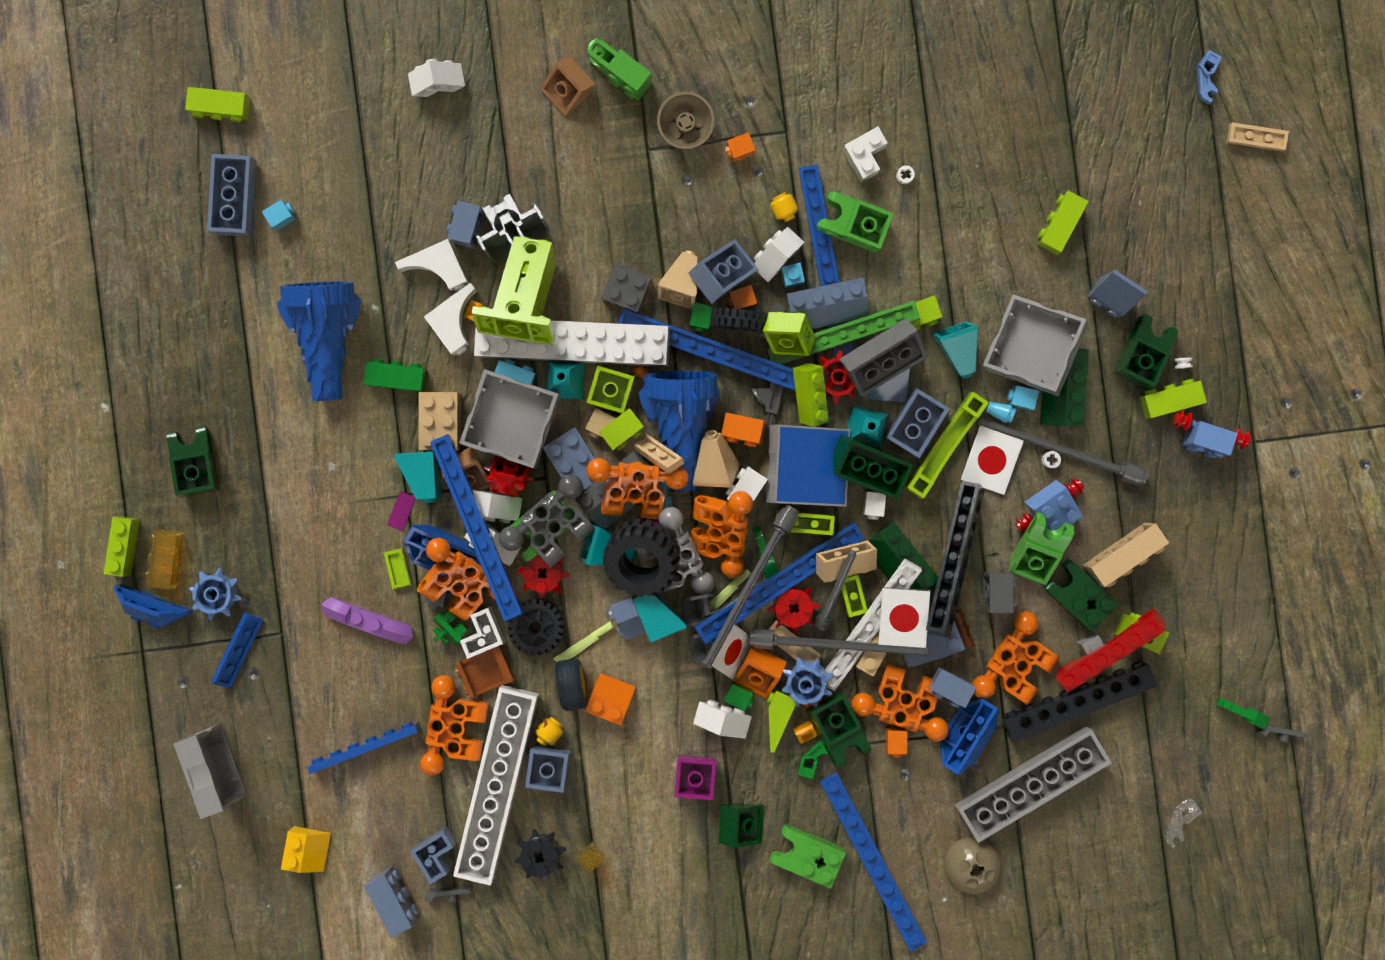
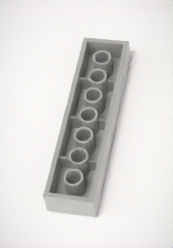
(1033, 783)

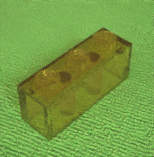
(164, 558)

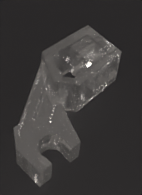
(1175, 826)

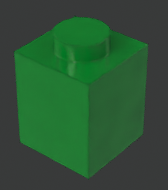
(701, 317)
(739, 696)

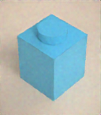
(279, 214)
(792, 275)
(1022, 397)

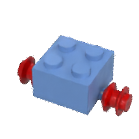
(1209, 438)
(1054, 502)

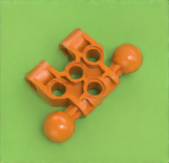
(624, 479)
(726, 529)
(455, 568)
(1025, 624)
(892, 676)
(469, 748)

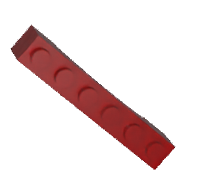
(1139, 633)

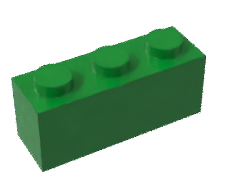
(395, 375)

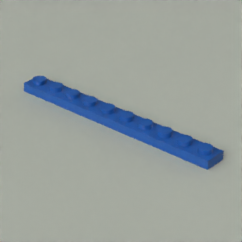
(821, 242)
(718, 352)
(476, 527)
(778, 583)
(873, 861)

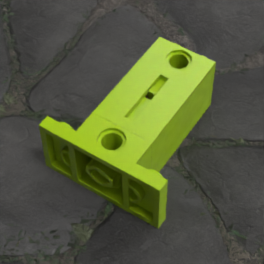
(522, 295)

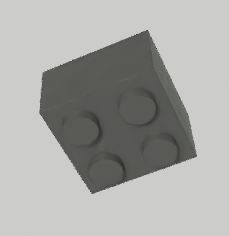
(626, 288)
(999, 592)

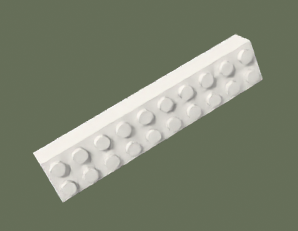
(585, 344)
(496, 785)

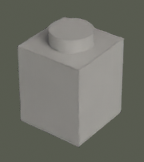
(1089, 644)

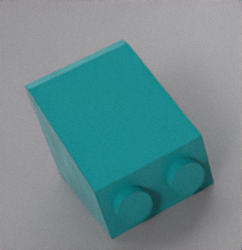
(421, 474)
(658, 617)

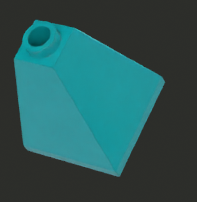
(959, 347)
(572, 385)
(858, 426)
(595, 545)

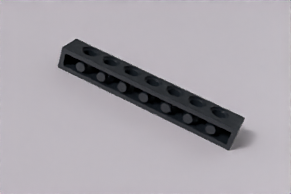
(955, 559)
(1144, 681)

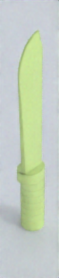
(725, 593)
(584, 643)

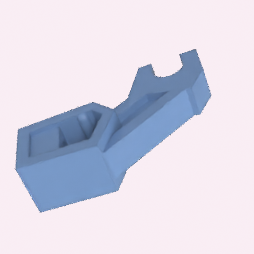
(1203, 76)

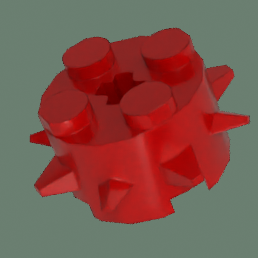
(834, 388)
(508, 477)
(541, 584)
(801, 616)

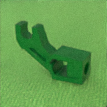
(770, 568)
(1249, 715)
(813, 753)

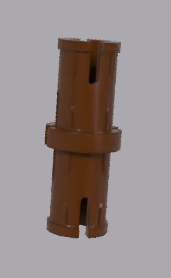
(963, 630)

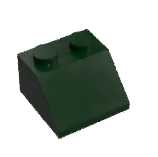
(740, 824)

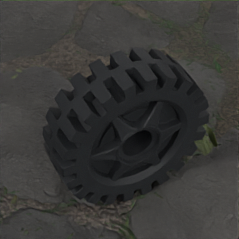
(738, 319)
(551, 630)

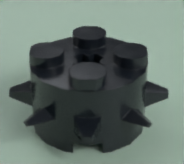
(529, 855)

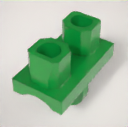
(443, 622)

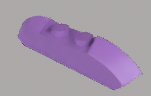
(367, 620)

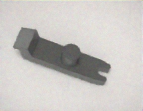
(1284, 732)
(450, 892)

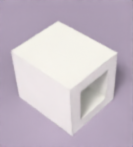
(874, 505)

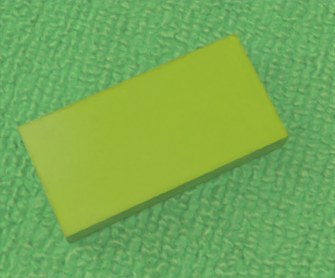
(397, 568)

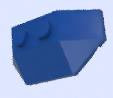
(418, 539)
(149, 607)
(968, 735)

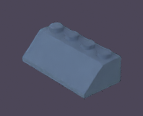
(831, 303)

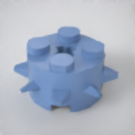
(207, 601)
(810, 692)

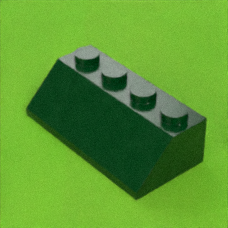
(1069, 406)
(870, 467)
(895, 547)

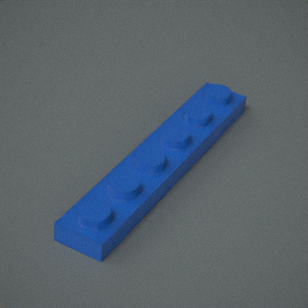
(356, 749)

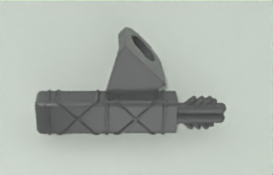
(771, 399)

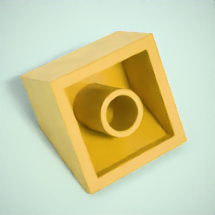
(305, 850)

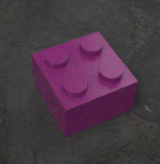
(695, 777)

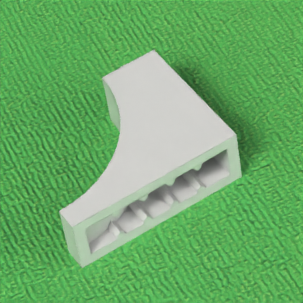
(440, 260)
(447, 320)

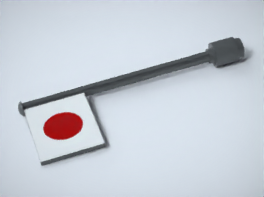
(998, 448)
(901, 627)
(732, 642)

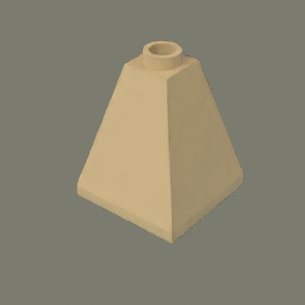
(677, 285)
(716, 462)

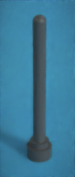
(823, 620)

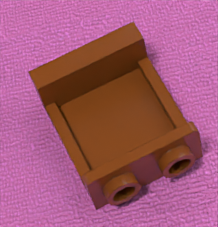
(485, 671)

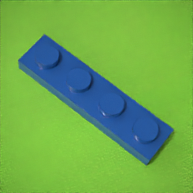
(237, 650)

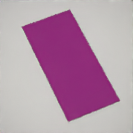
(401, 511)

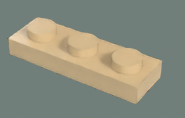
(1257, 137)
(658, 454)
(803, 652)

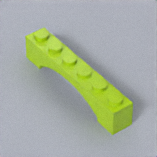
(945, 445)

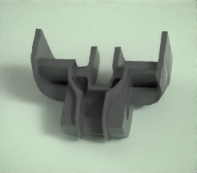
(498, 242)
(695, 610)

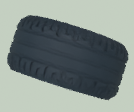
(571, 684)

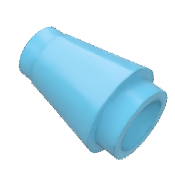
(1001, 411)

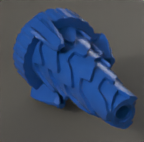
(320, 318)
(682, 406)

